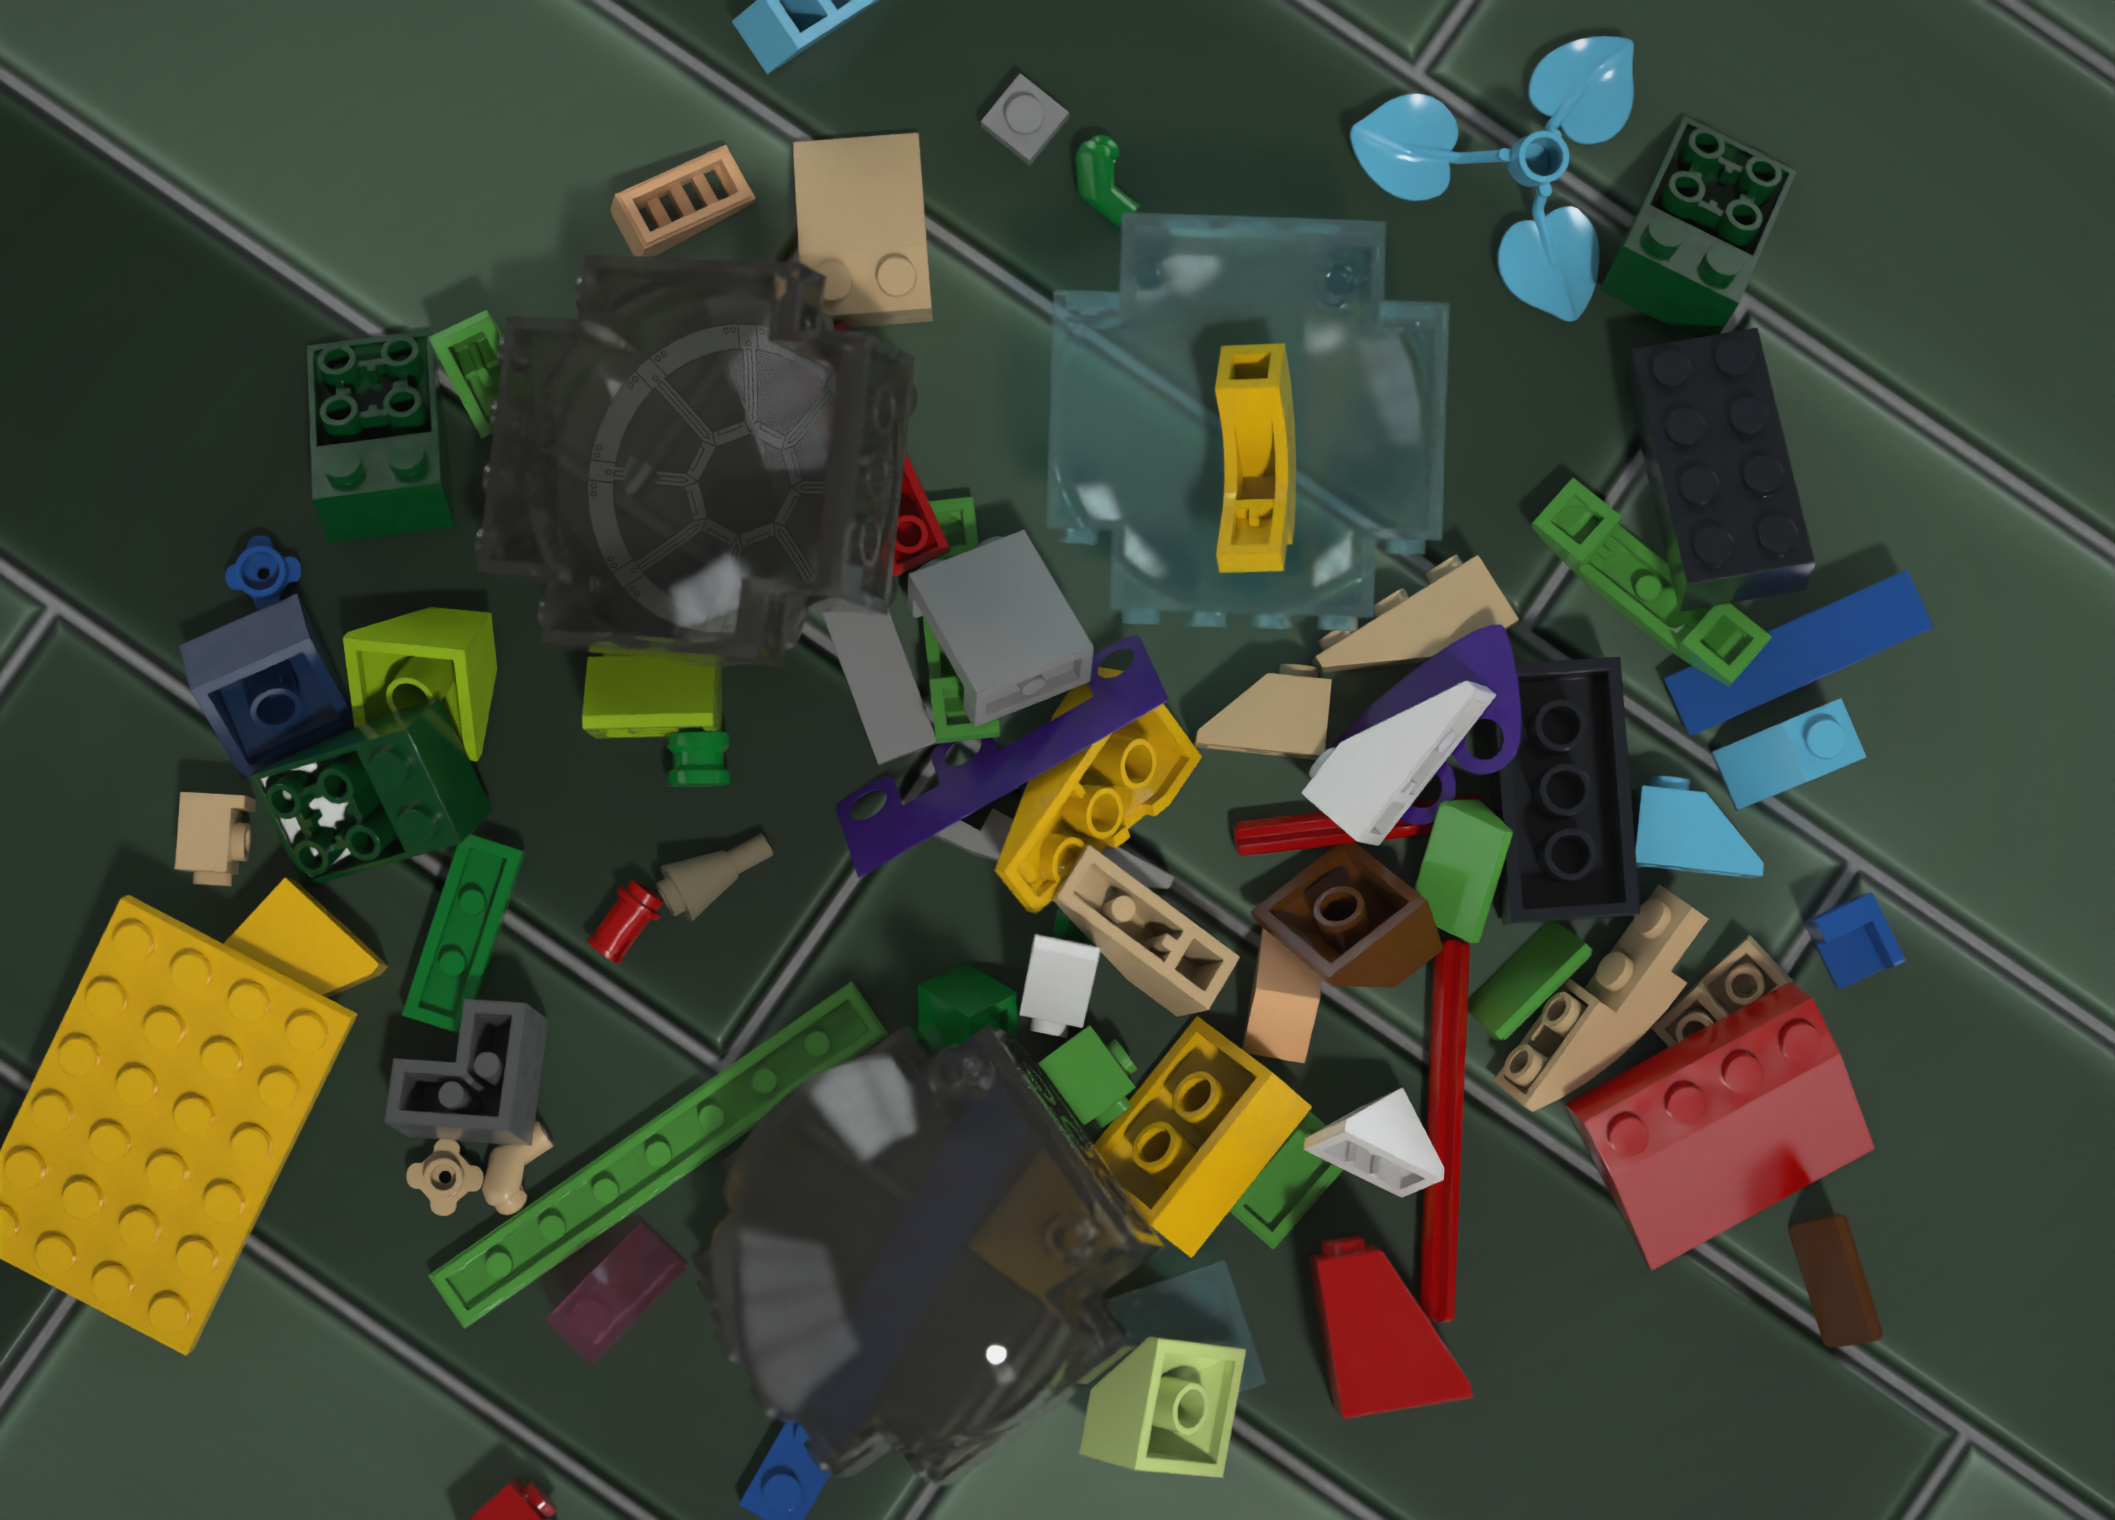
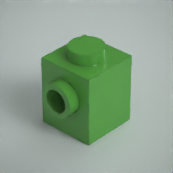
(1091, 1076)

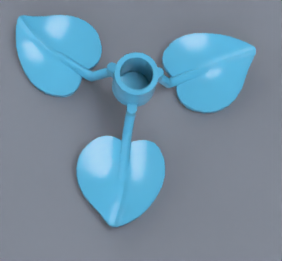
(1586, 93)

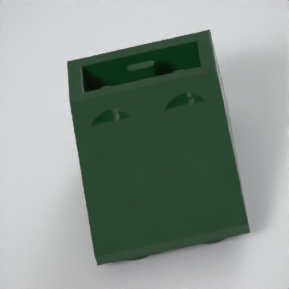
(1698, 231)
(378, 437)
(373, 795)

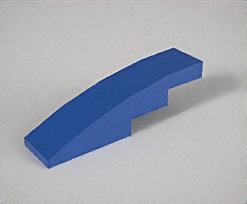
(1806, 651)

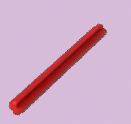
(1445, 1129)

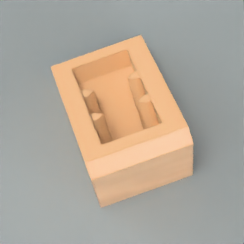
(1281, 1003)

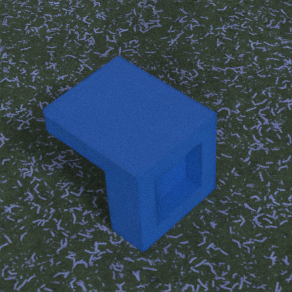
(1854, 940)

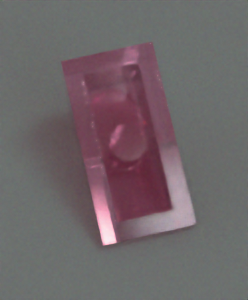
(616, 1293)

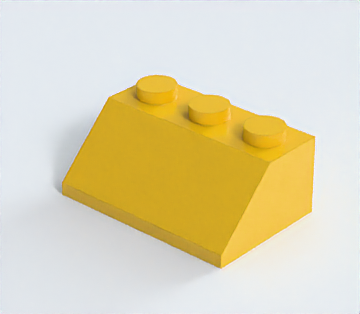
(1199, 1134)

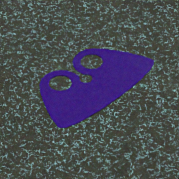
(1478, 657)

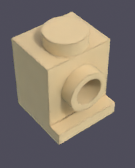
(213, 836)

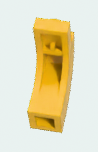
(1258, 458)

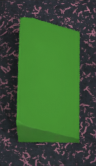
(1463, 866)
(1527, 980)

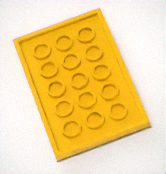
(161, 1122)

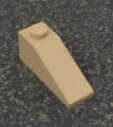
(1144, 935)

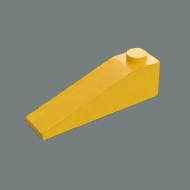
(1093, 798)

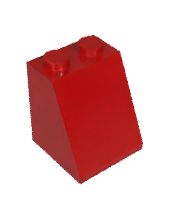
(1376, 1336)

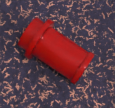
(625, 921)

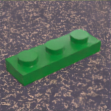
(463, 931)

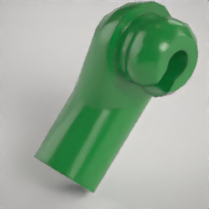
(1096, 179)

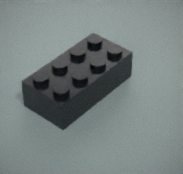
(1719, 469)
(1567, 797)

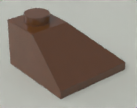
(1352, 920)

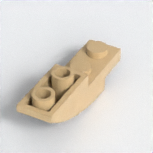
(1595, 1025)

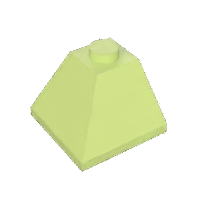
(1166, 1408)

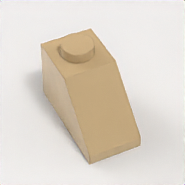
(1274, 717)

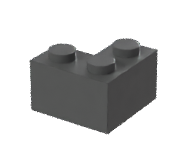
(488, 1090)

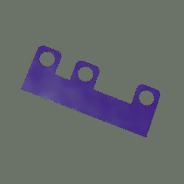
(996, 772)

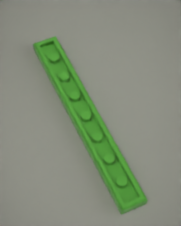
(655, 1156)

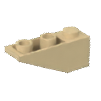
(1420, 626)

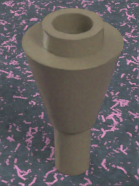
(698, 881)

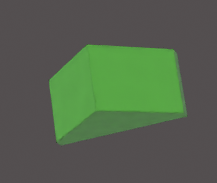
(472, 364)

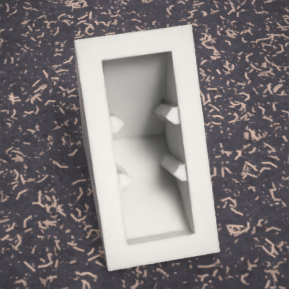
(1381, 1145)

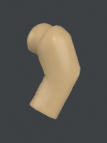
(505, 1171)

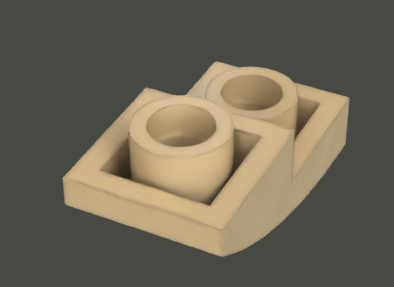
(1728, 986)

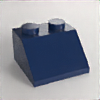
(267, 685)

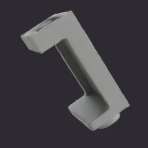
(1002, 626)

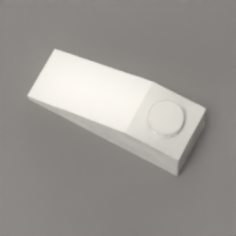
(1382, 770)
(1058, 985)

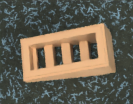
(670, 183)

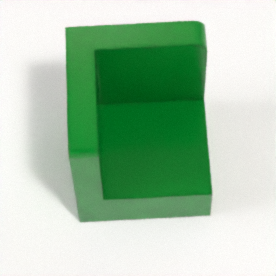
(963, 1003)

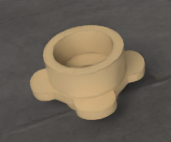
(463, 1177)

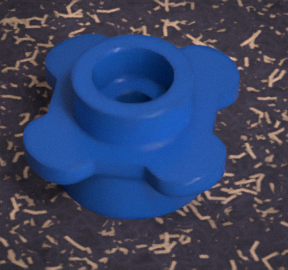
(259, 555)

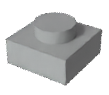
(1024, 119)

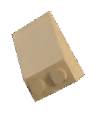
(865, 227)

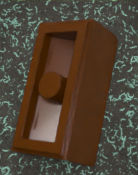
(1835, 1281)

